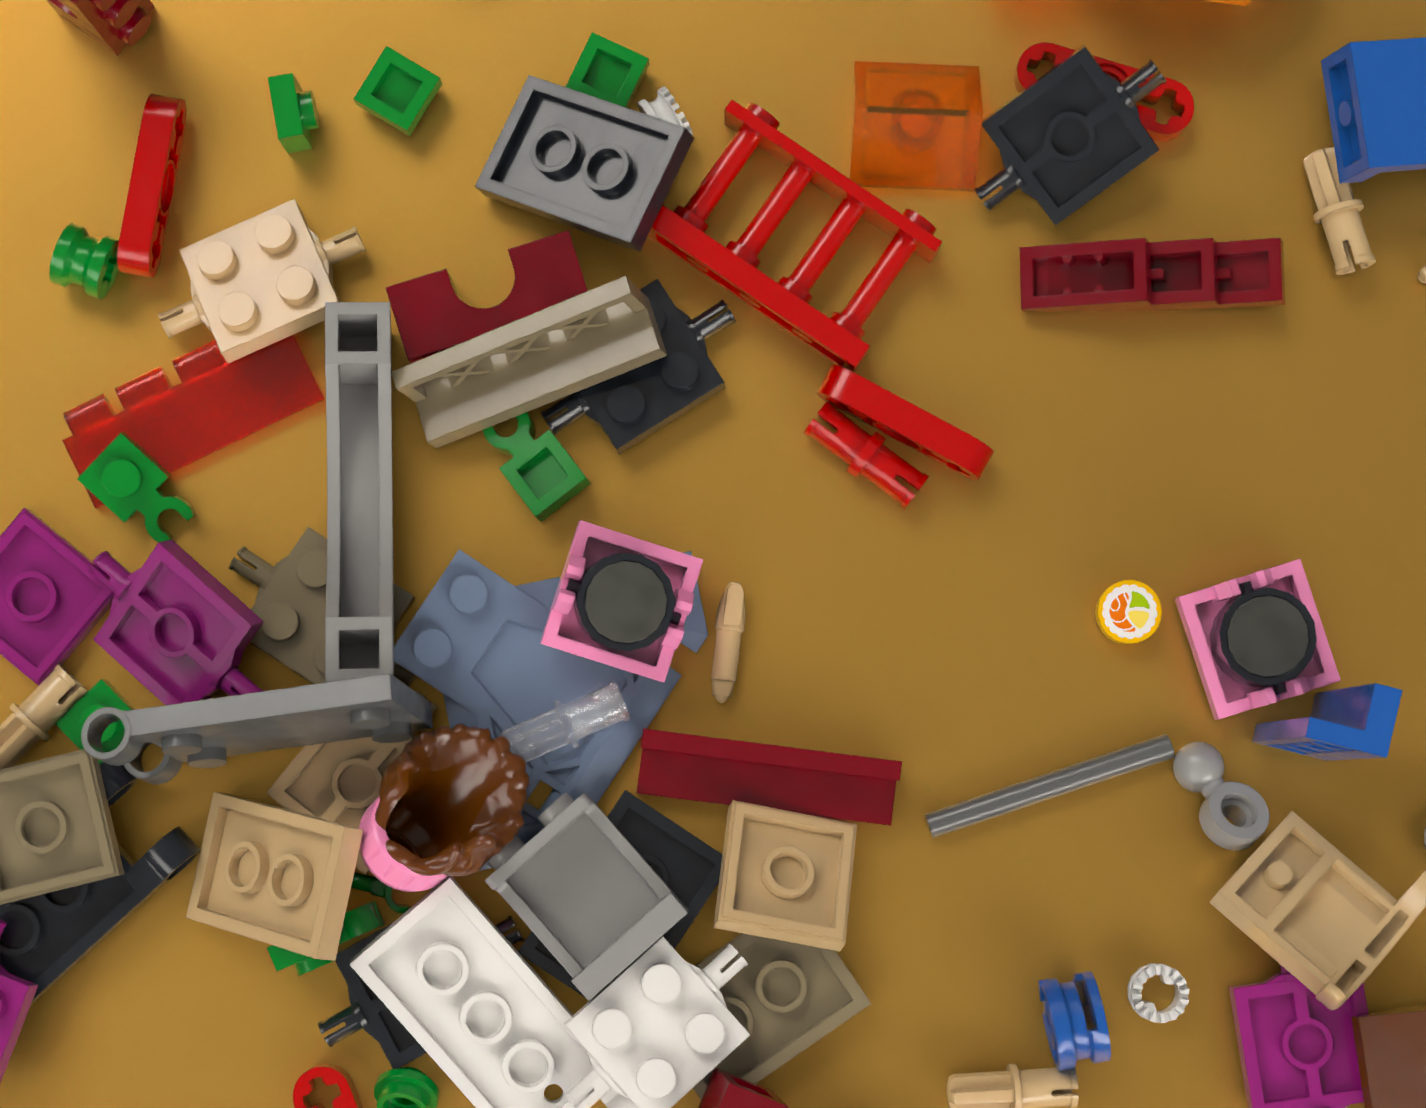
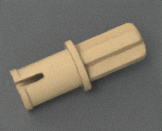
(1337, 212)
(37, 715)
(1013, 1088)

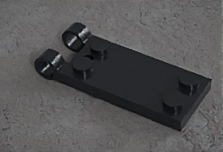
(59, 928)

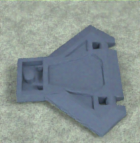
(484, 652)

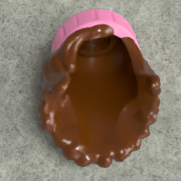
(444, 808)

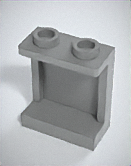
(585, 892)

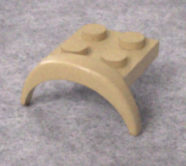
(1317, 910)

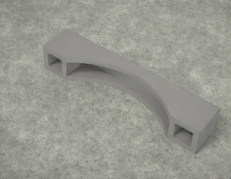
(359, 491)

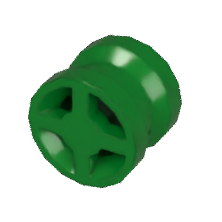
(84, 261)

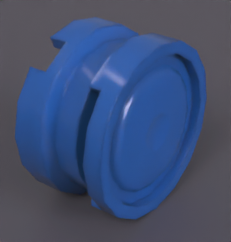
(1067, 1024)

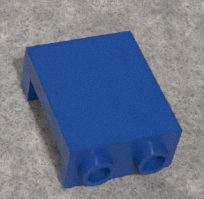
(1377, 106)

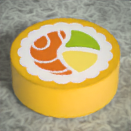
(1128, 612)

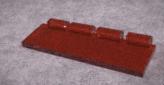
(203, 413)

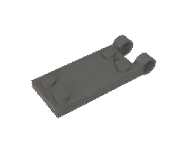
(259, 722)

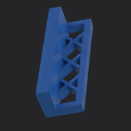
(1341, 725)

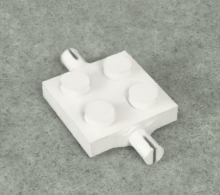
(657, 1028)

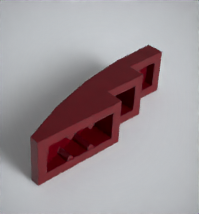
(1151, 275)

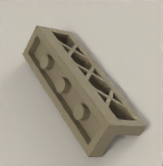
(532, 361)

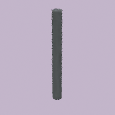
(1049, 785)

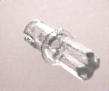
(567, 723)

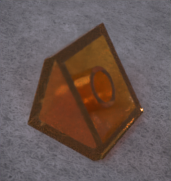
(915, 126)

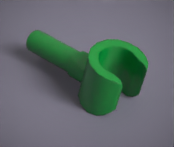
(377, 888)

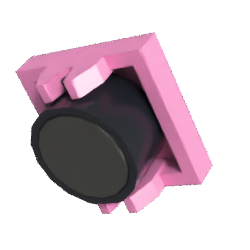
(622, 601)
(1257, 639)

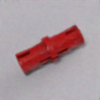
(866, 454)

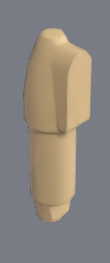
(729, 627)

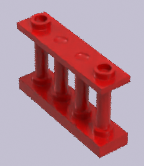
(789, 298)

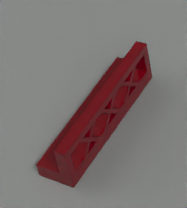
(768, 776)

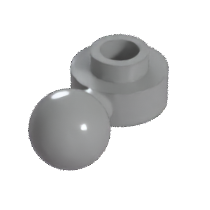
(1200, 770)

